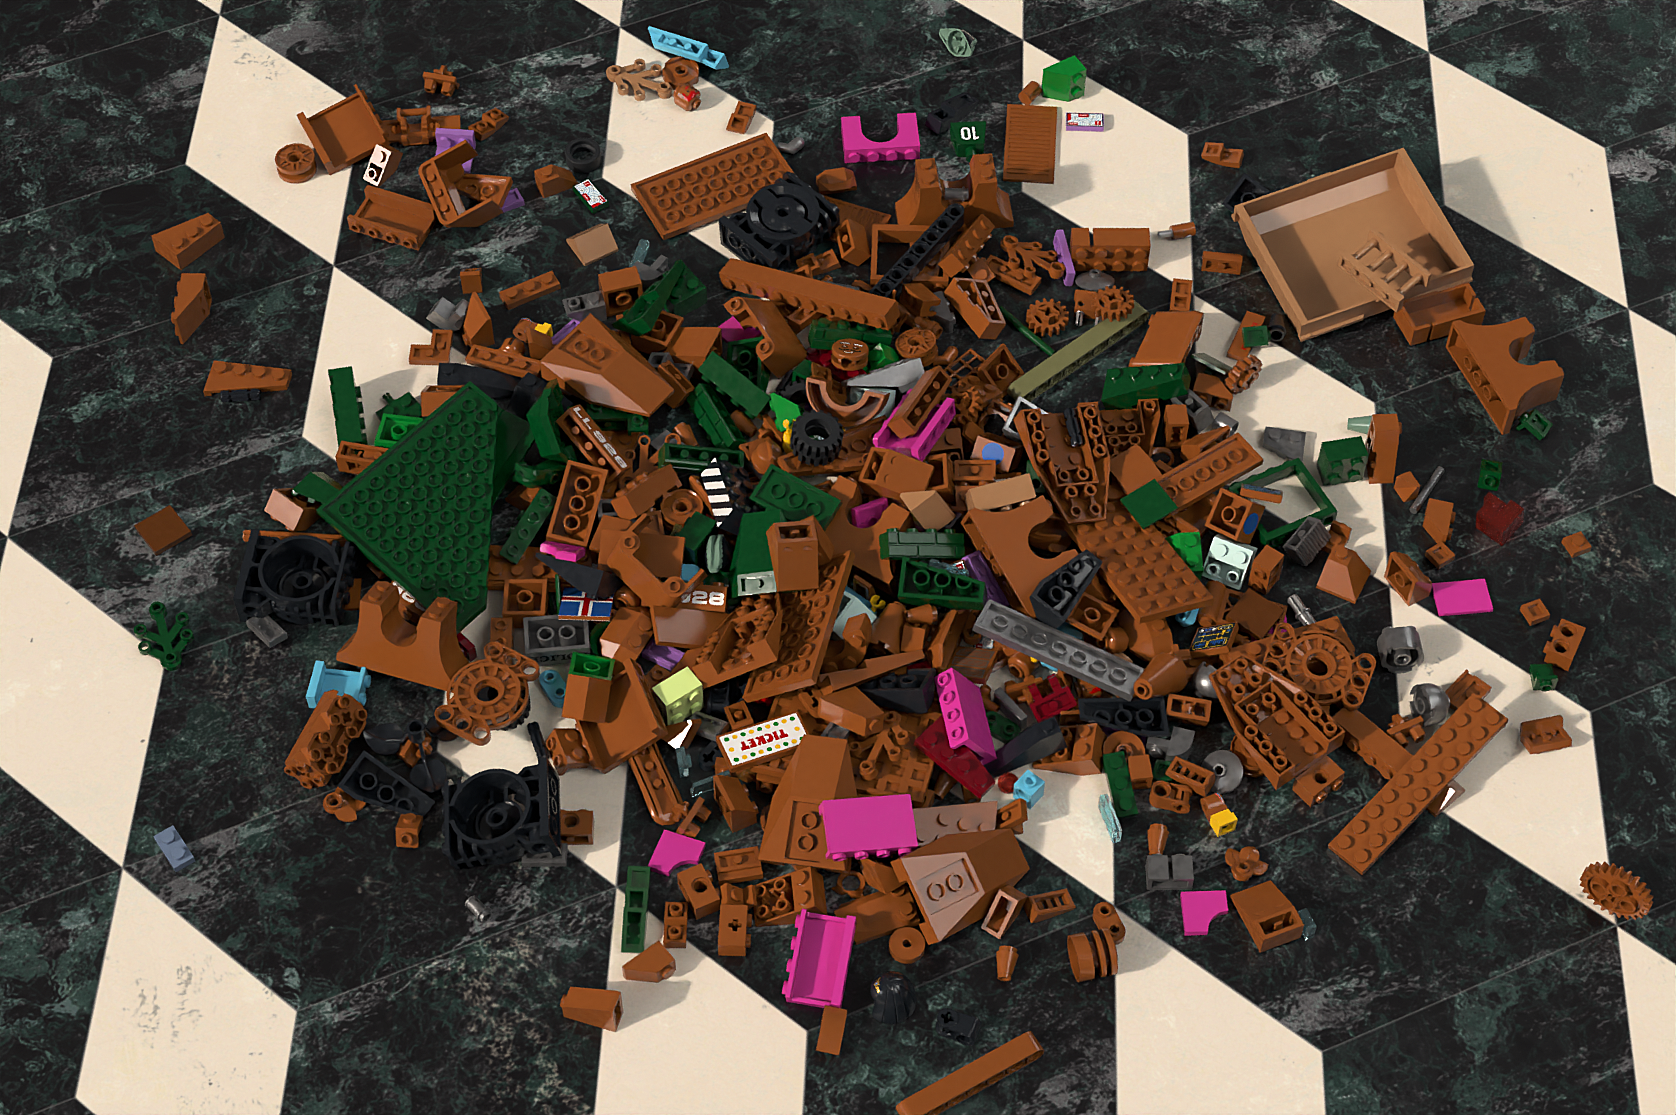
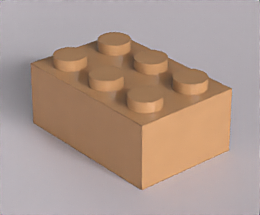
(1001, 495)

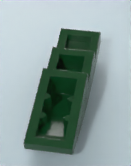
(635, 909)

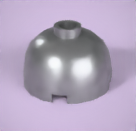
(1202, 684)
(1429, 703)

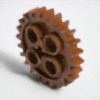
(1616, 890)

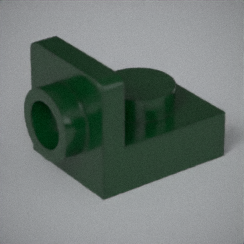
(1256, 336)
(1535, 423)
(1490, 474)
(1543, 677)

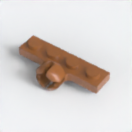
(506, 359)

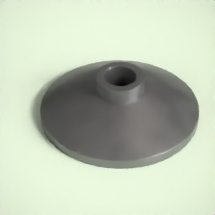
(1094, 280)
(1231, 774)

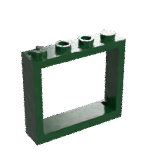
(1282, 535)

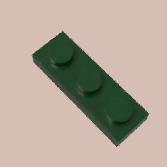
(1119, 785)

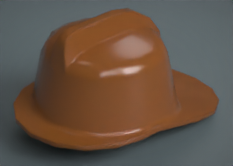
(763, 453)

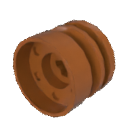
(1097, 954)

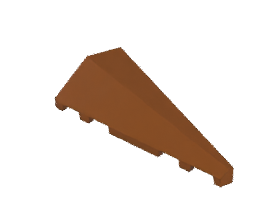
(866, 671)

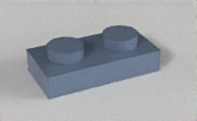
(174, 848)

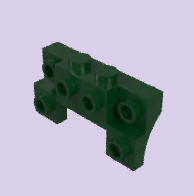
(614, 420)

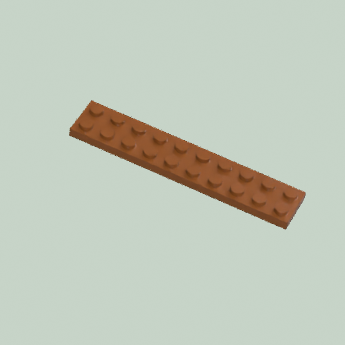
(1417, 783)

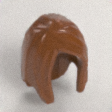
(1051, 536)

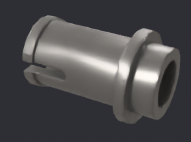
(956, 194)
(482, 913)

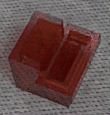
(1498, 519)

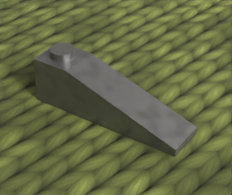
(892, 375)

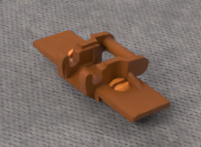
(418, 133)

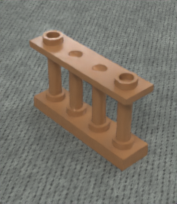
(1380, 286)

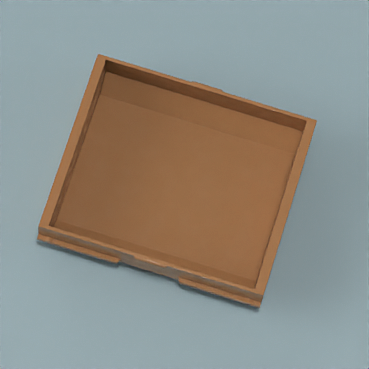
(1308, 225)

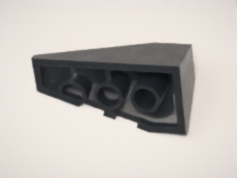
(492, 383)
(526, 393)
(1061, 590)
(1136, 717)
(1031, 744)

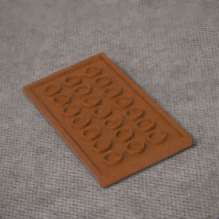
(709, 185)
(1140, 565)
(804, 633)

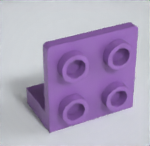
(450, 137)

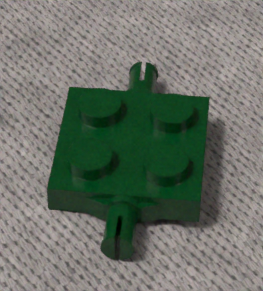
(404, 405)

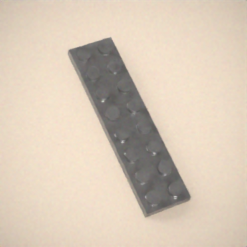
(1058, 649)

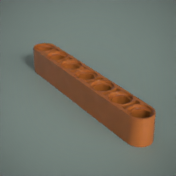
(973, 1077)

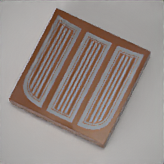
(974, 663)

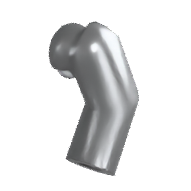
(792, 147)

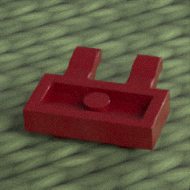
(1052, 703)

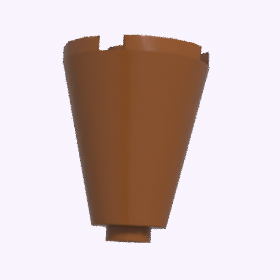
(887, 631)
(1161, 677)

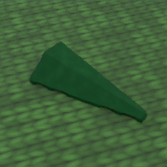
(648, 306)
(317, 487)

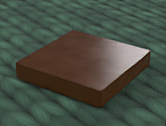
(163, 530)
(1255, 614)

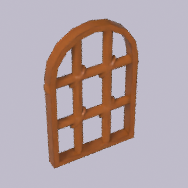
(966, 365)

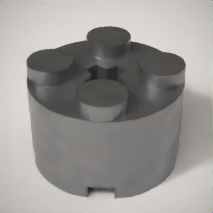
(1400, 649)

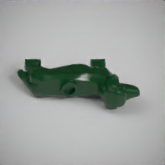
(542, 474)

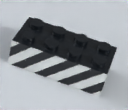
(728, 493)

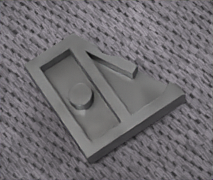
(1284, 442)

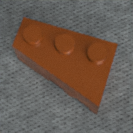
(188, 240)
(976, 305)
(1382, 447)
(644, 491)

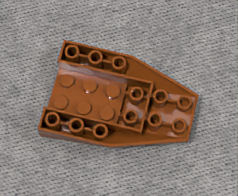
(605, 370)
(1071, 475)
(742, 641)
(1274, 719)
(794, 828)
(960, 877)

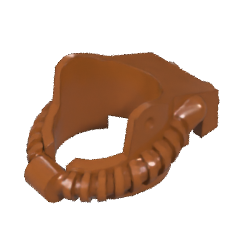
(996, 407)

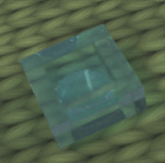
(683, 761)
(1309, 925)

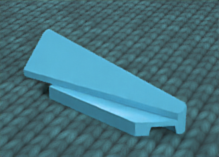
(687, 48)

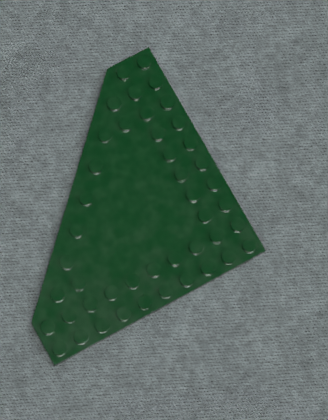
(429, 505)

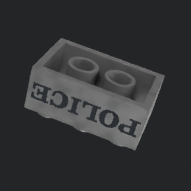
(554, 640)

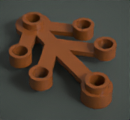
(1012, 246)
(644, 464)
(891, 723)

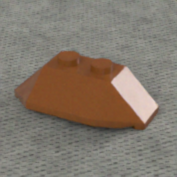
(626, 635)
(1147, 638)
(945, 639)

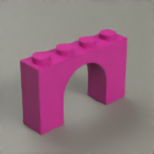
(860, 149)

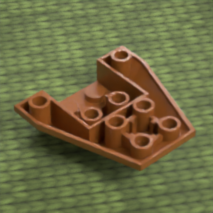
(1130, 426)

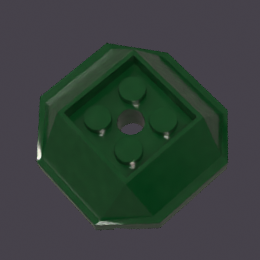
(547, 433)

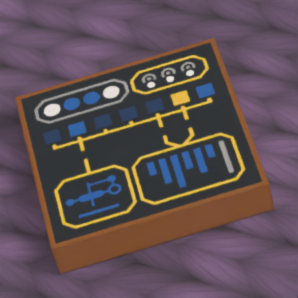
(1213, 640)

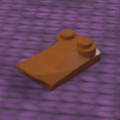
(880, 913)

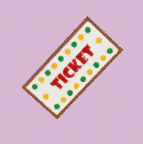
(761, 741)

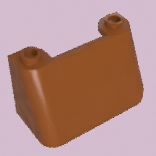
(1169, 338)
(780, 347)

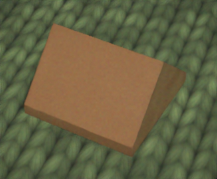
(593, 244)
(928, 508)

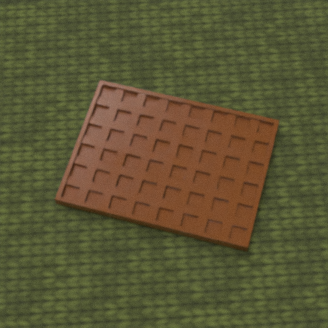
(905, 776)

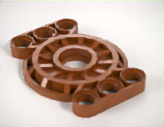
(1330, 650)
(488, 672)

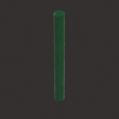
(1027, 332)

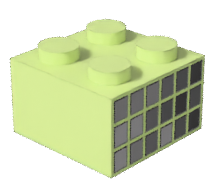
(678, 696)

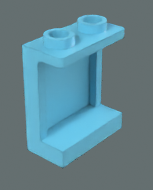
(340, 680)

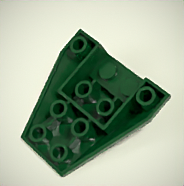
(751, 563)

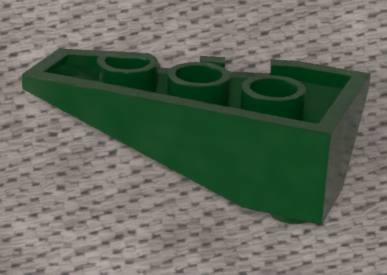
(744, 357)

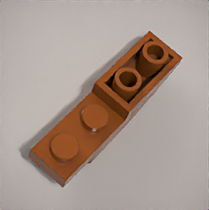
(764, 783)

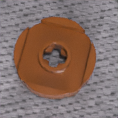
(689, 71)

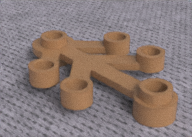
(616, 73)

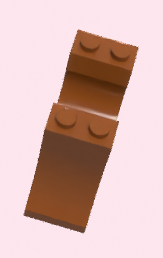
(927, 195)
(1490, 364)
(865, 541)
(1005, 547)
(396, 648)

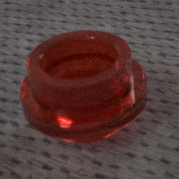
(1006, 782)

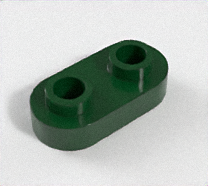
(1000, 725)

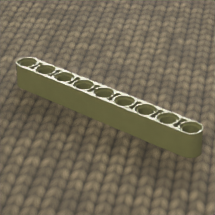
(1076, 354)

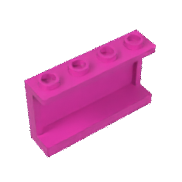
(923, 441)
(964, 714)
(869, 826)
(819, 959)

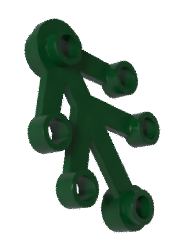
(165, 639)

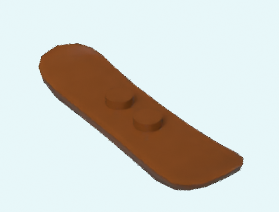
(656, 784)

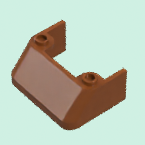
(439, 178)
(640, 579)

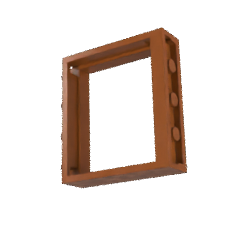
(904, 234)

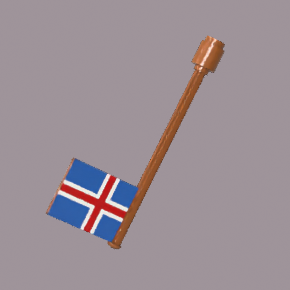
(573, 603)

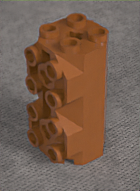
(325, 739)

